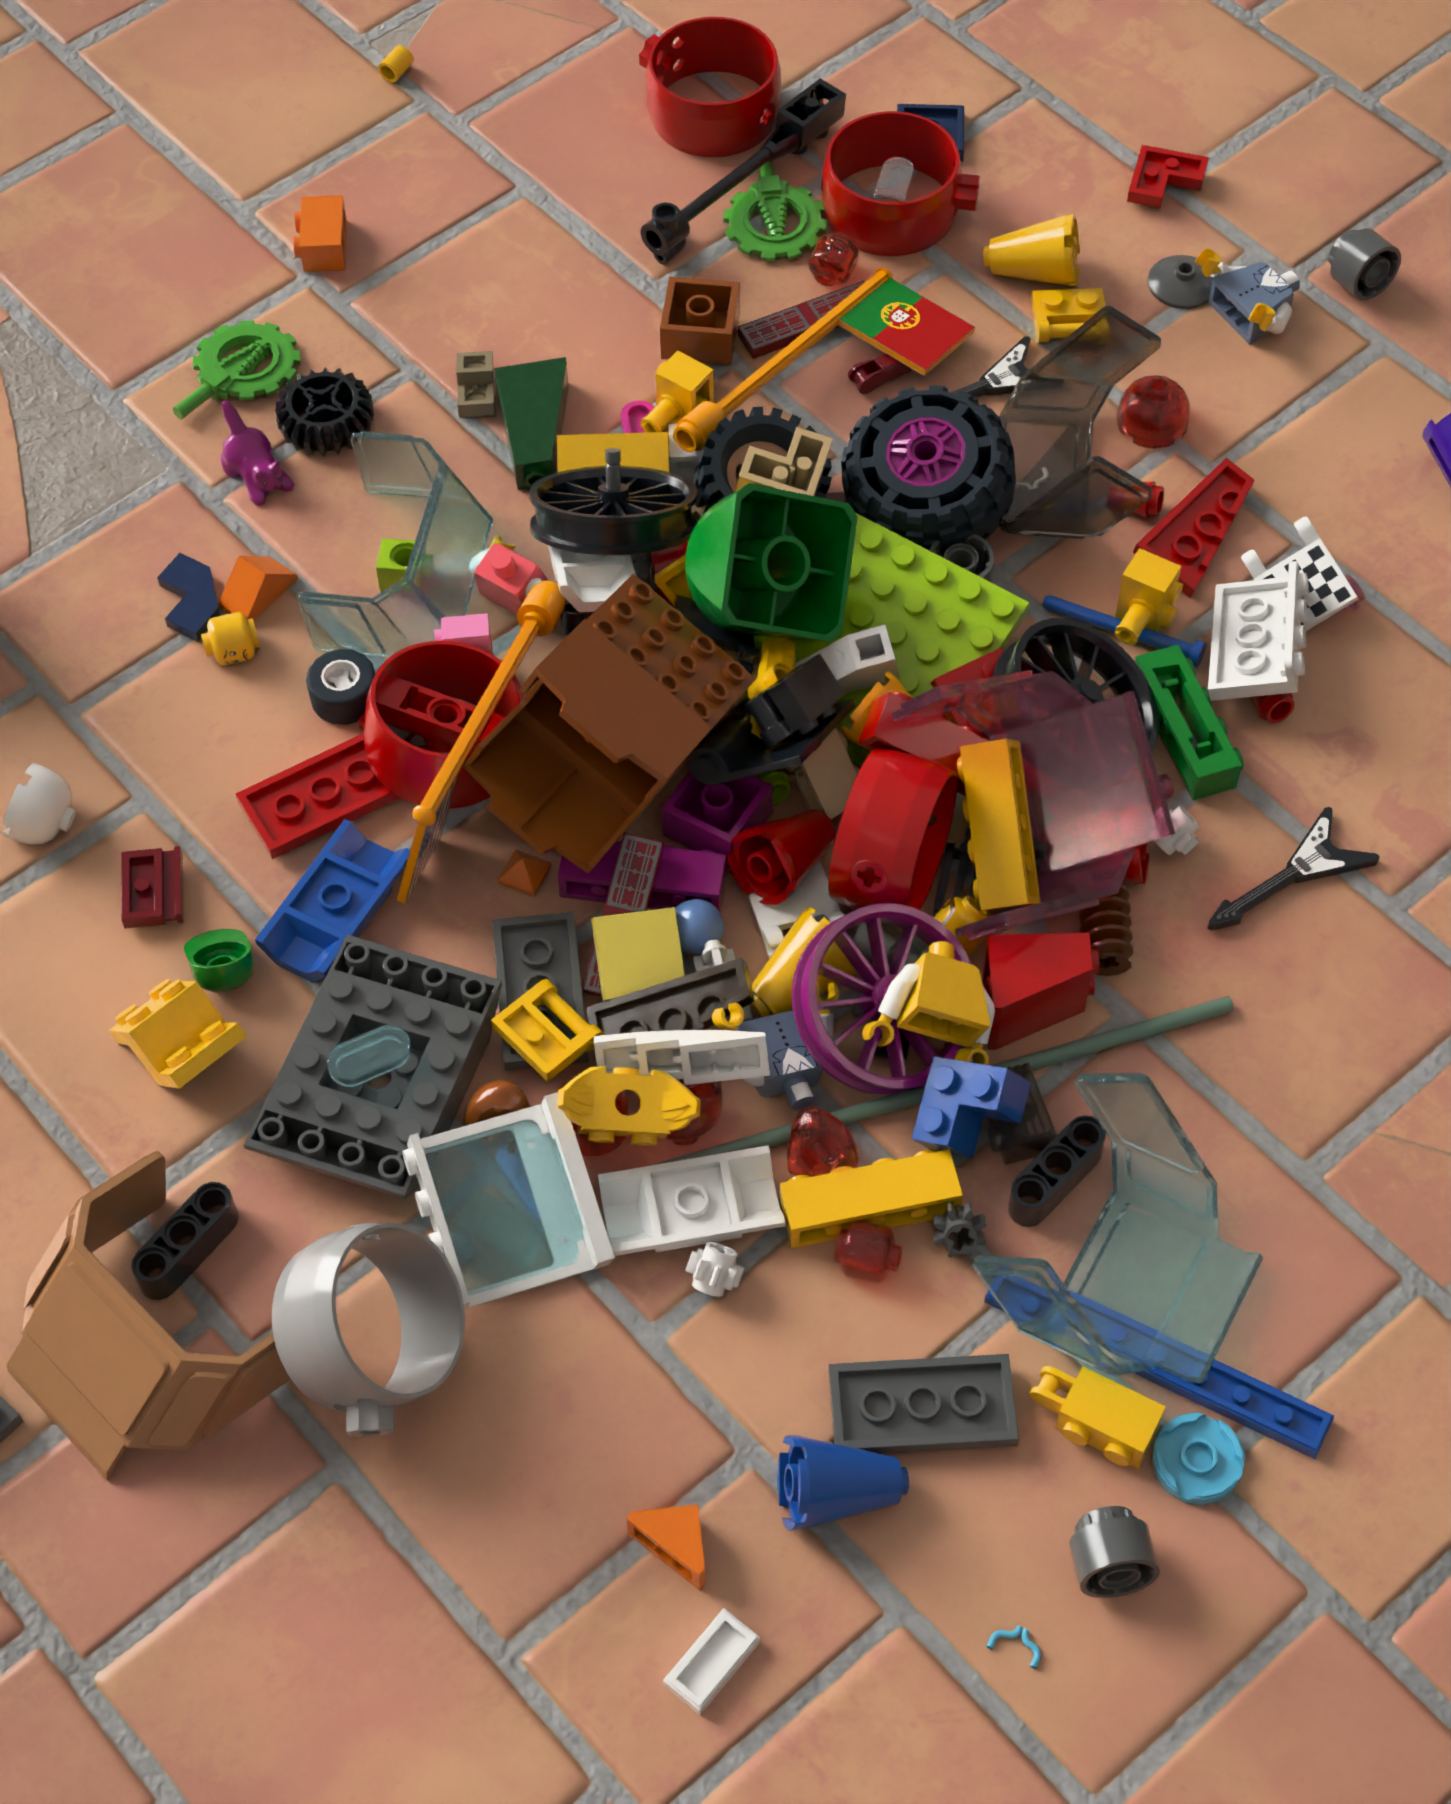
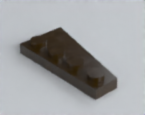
(676, 1004)

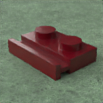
(151, 887)

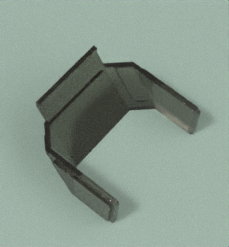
(1051, 430)

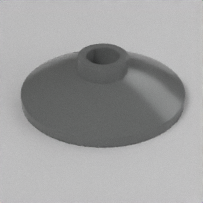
(1179, 282)

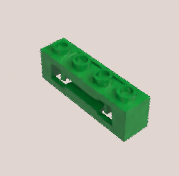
(1215, 762)

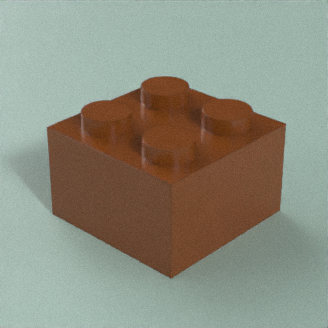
(700, 319)

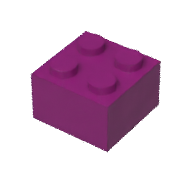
(712, 815)

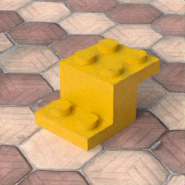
(176, 1032)

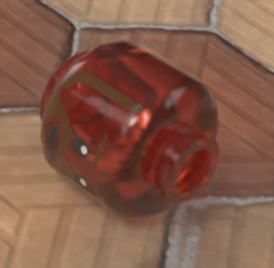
(833, 259)

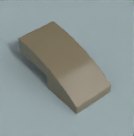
(475, 384)

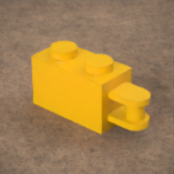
(1100, 1413)

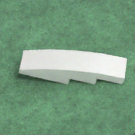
(687, 1054)

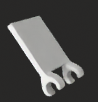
(810, 893)

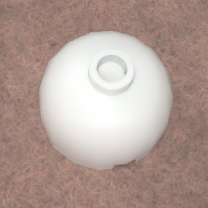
(39, 808)

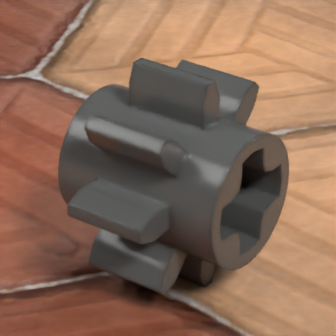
(959, 1229)

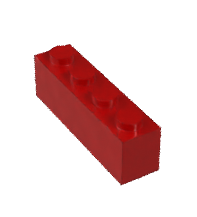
(924, 737)

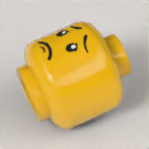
(231, 638)

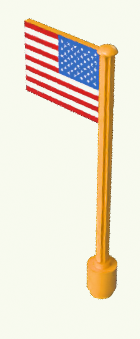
(537, 618)

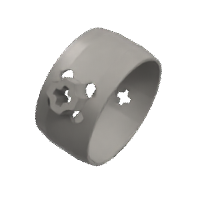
(310, 1336)

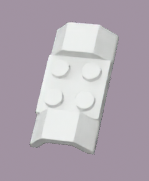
(589, 578)
(690, 1201)

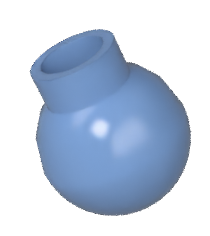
(697, 924)

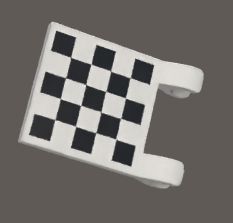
(1326, 583)

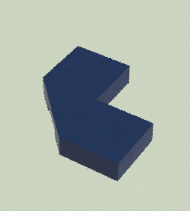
(199, 601)

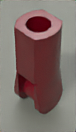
(876, 372)

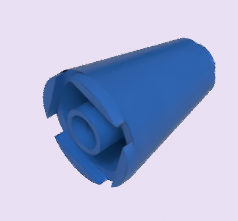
(835, 1482)

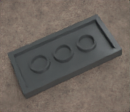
(532, 951)
(924, 1404)

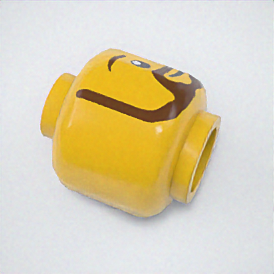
(961, 912)

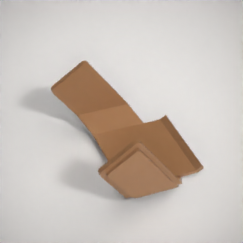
(104, 1361)

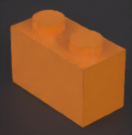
(322, 233)

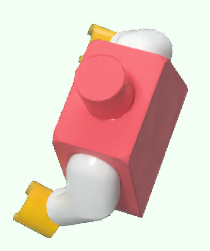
(505, 575)

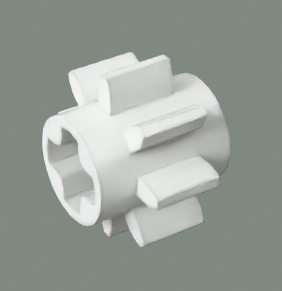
(1184, 827)
(714, 1269)

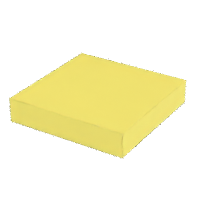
(637, 950)

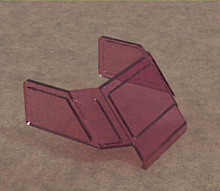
(1085, 782)

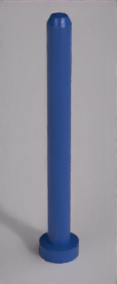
(1109, 623)

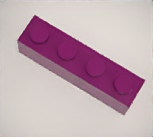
(680, 877)

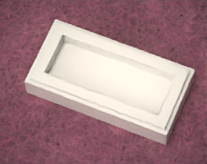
(711, 1661)

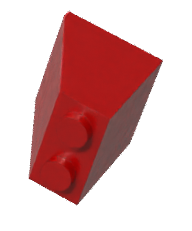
(1036, 981)

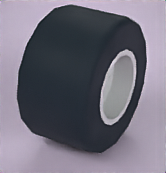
(340, 685)

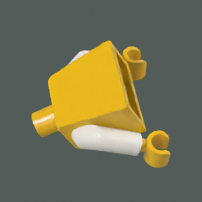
(939, 1001)

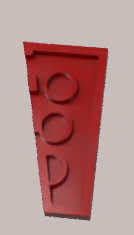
(1199, 523)

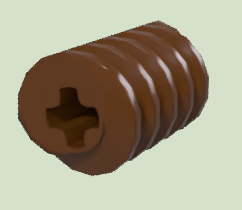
(1110, 932)

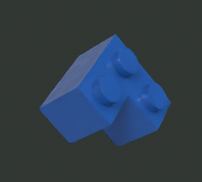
(959, 1098)

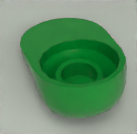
(220, 959)

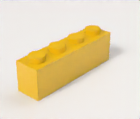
(998, 825)
(881, 1194)

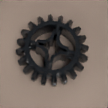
(323, 401)

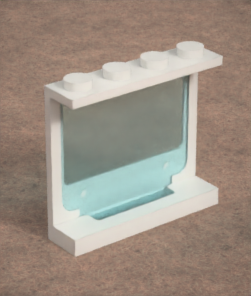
(510, 1202)

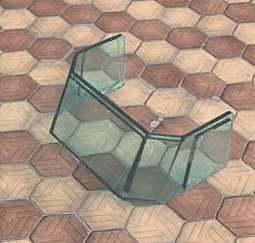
(438, 570)

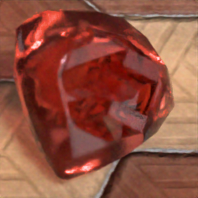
(819, 1144)

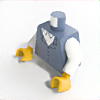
(1249, 296)
(790, 1063)

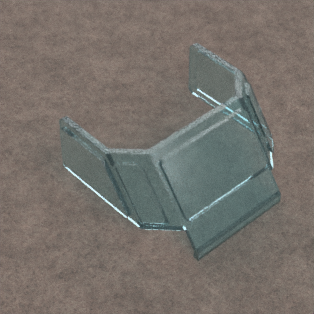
(1153, 1270)

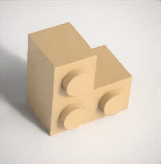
(796, 472)
(826, 775)

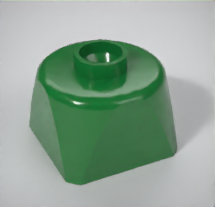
(773, 563)

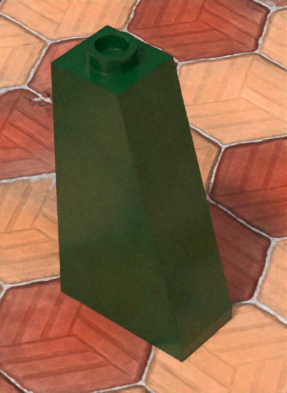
(533, 414)

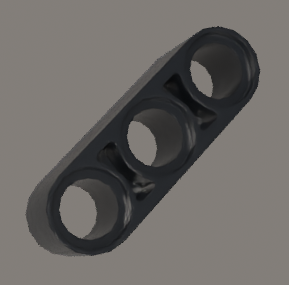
(1050, 1187)
(183, 1260)

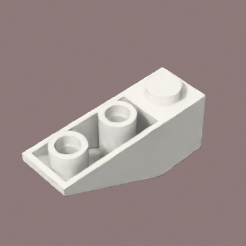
(859, 659)

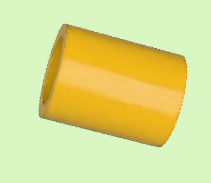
(395, 63)

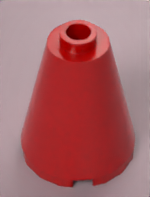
(779, 854)

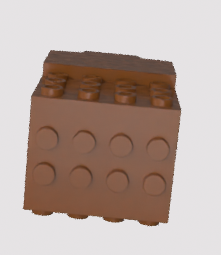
(605, 725)

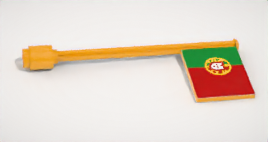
(878, 313)

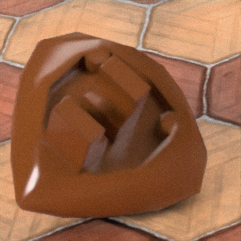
(494, 1100)

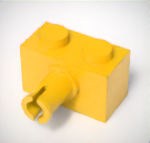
(680, 388)
(1147, 596)

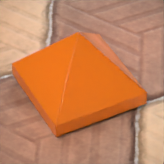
(524, 872)

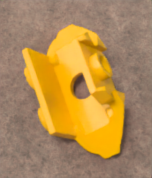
(663, 1105)

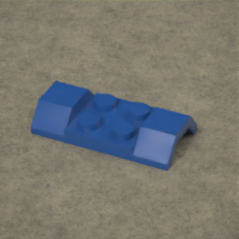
(329, 901)

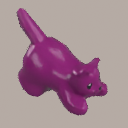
(250, 455)

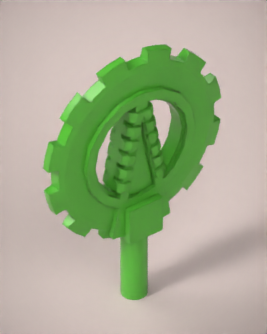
(771, 200)
(234, 375)

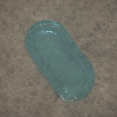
(369, 1055)

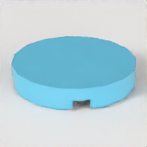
(1198, 1459)

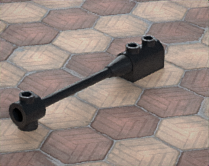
(796, 126)

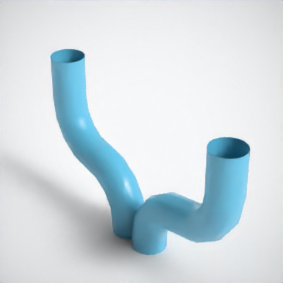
(1013, 1634)

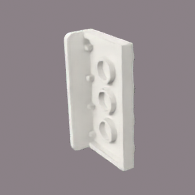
(1258, 636)

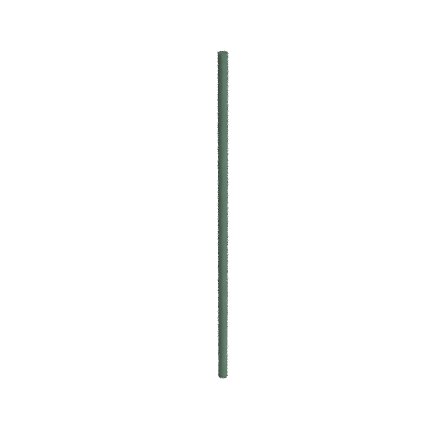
(1036, 1060)

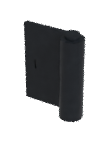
(737, 753)

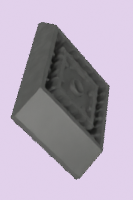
(362, 1129)

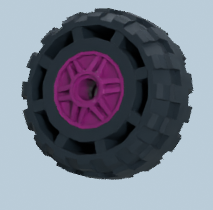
(930, 467)

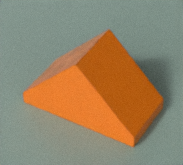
(255, 585)
(673, 1537)

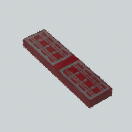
(783, 327)
(629, 889)

